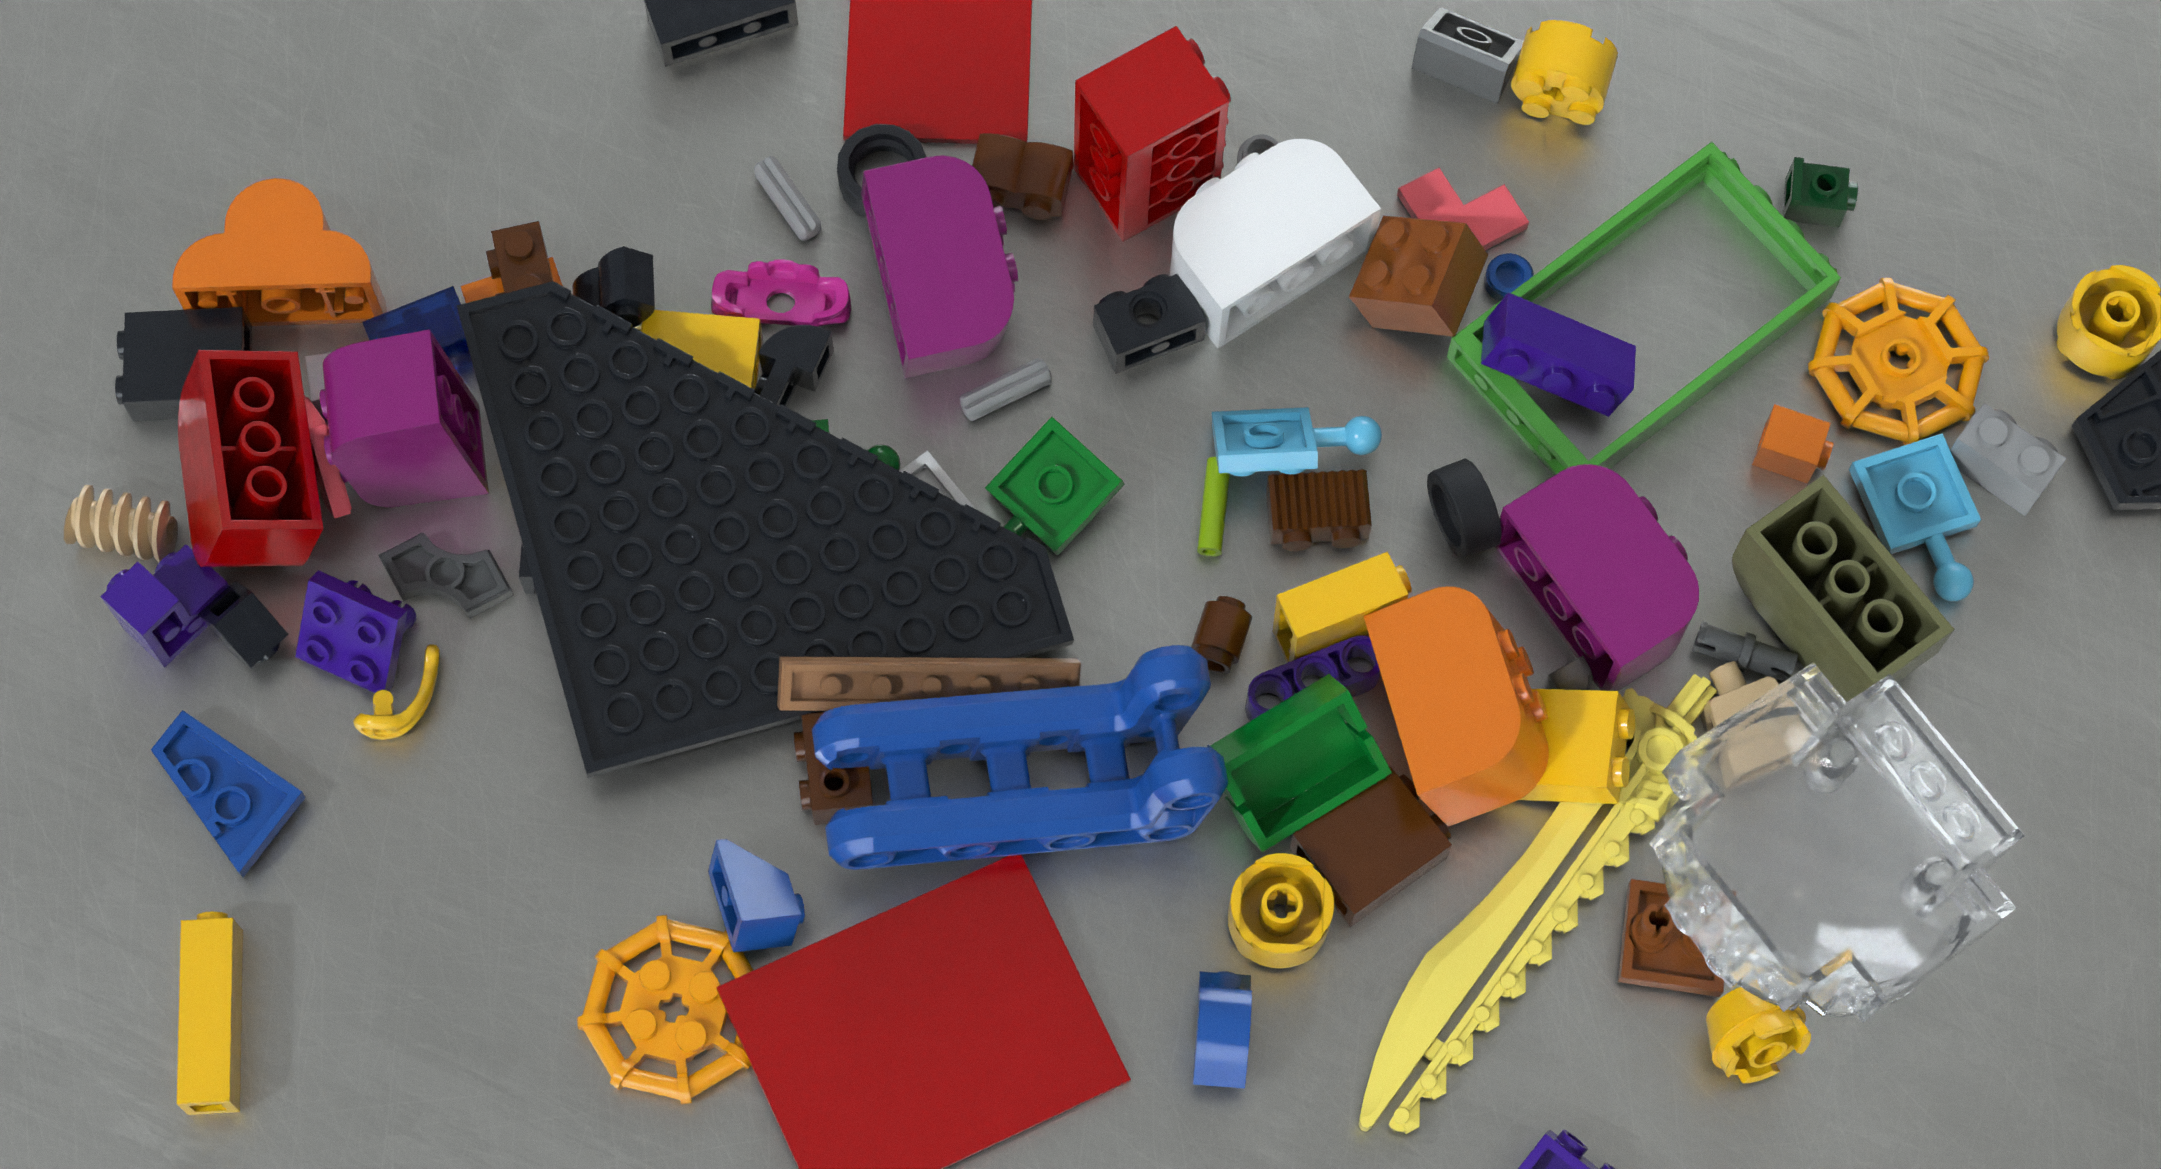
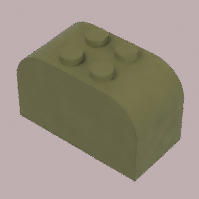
(1836, 592)

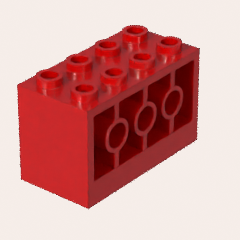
(1149, 131)

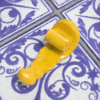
(383, 723)

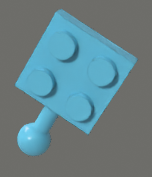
(1283, 440)
(1918, 500)

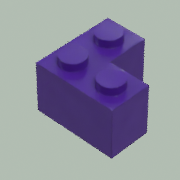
(164, 607)

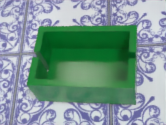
(1299, 762)

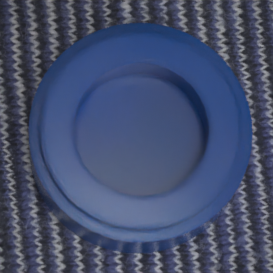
(1506, 274)

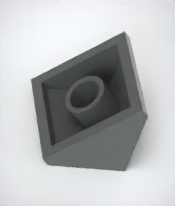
(1466, 54)

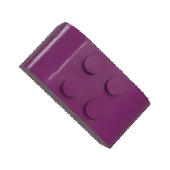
(940, 261)
(402, 422)
(1601, 571)

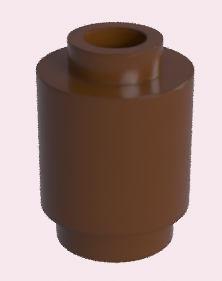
(1222, 633)

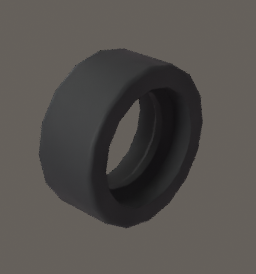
(867, 141)
(1464, 508)

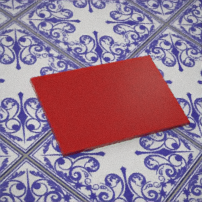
(939, 68)

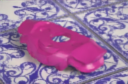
(816, 298)

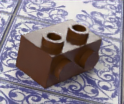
(519, 257)
(825, 788)

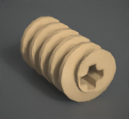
(121, 525)

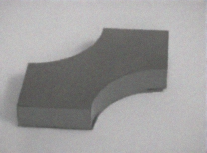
(467, 579)

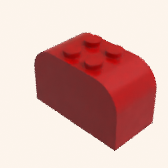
(248, 460)

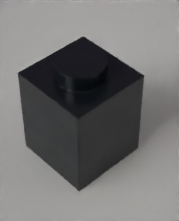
(244, 625)

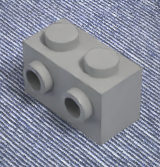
(2006, 458)

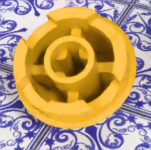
(1753, 1035)

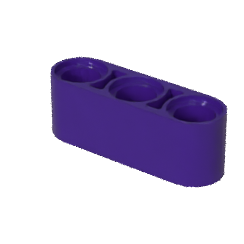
(1333, 660)

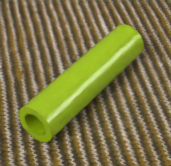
(1213, 510)

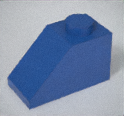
(754, 899)

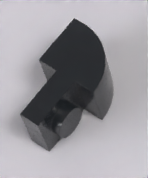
(793, 359)

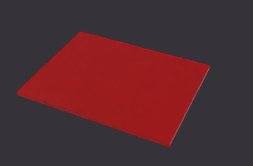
(925, 1029)

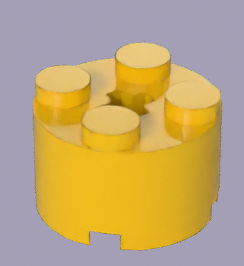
(1564, 72)
(2111, 321)
(1306, 901)

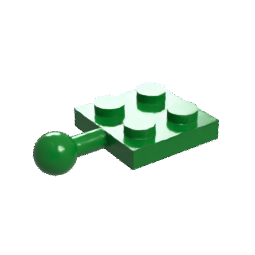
(1053, 487)

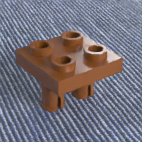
(1656, 950)

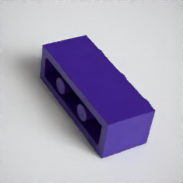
(1558, 354)

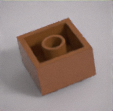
(1419, 275)

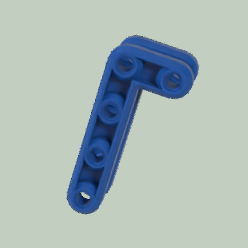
(1003, 730)

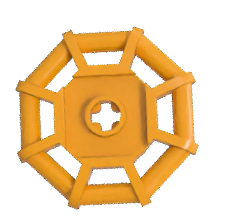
(1887, 384)
(646, 1022)

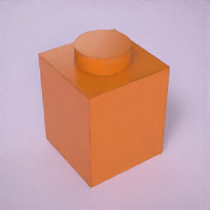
(1793, 444)

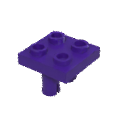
(352, 631)

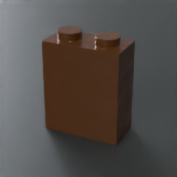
(1373, 845)

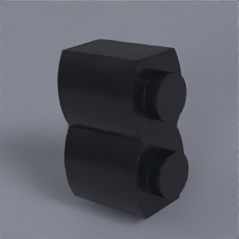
(620, 284)

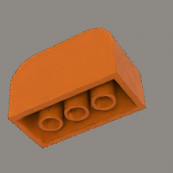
(1460, 702)

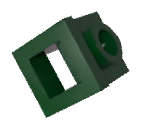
(1818, 193)

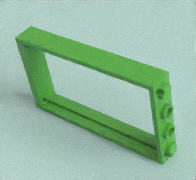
(1752, 208)

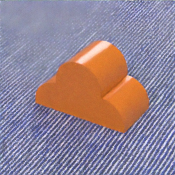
(279, 263)

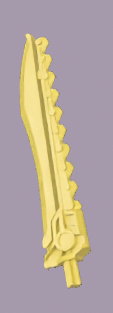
(1466, 951)

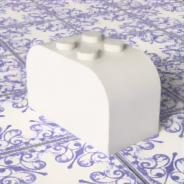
(1270, 233)

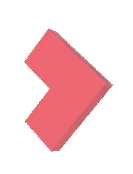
(1490, 217)
(328, 476)

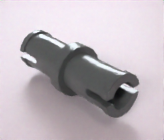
(1745, 651)

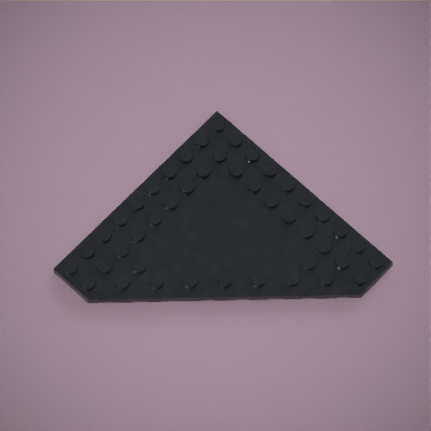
(710, 532)

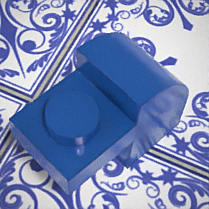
(1222, 1029)

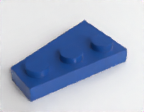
(227, 789)

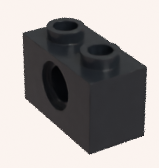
(1135, 343)

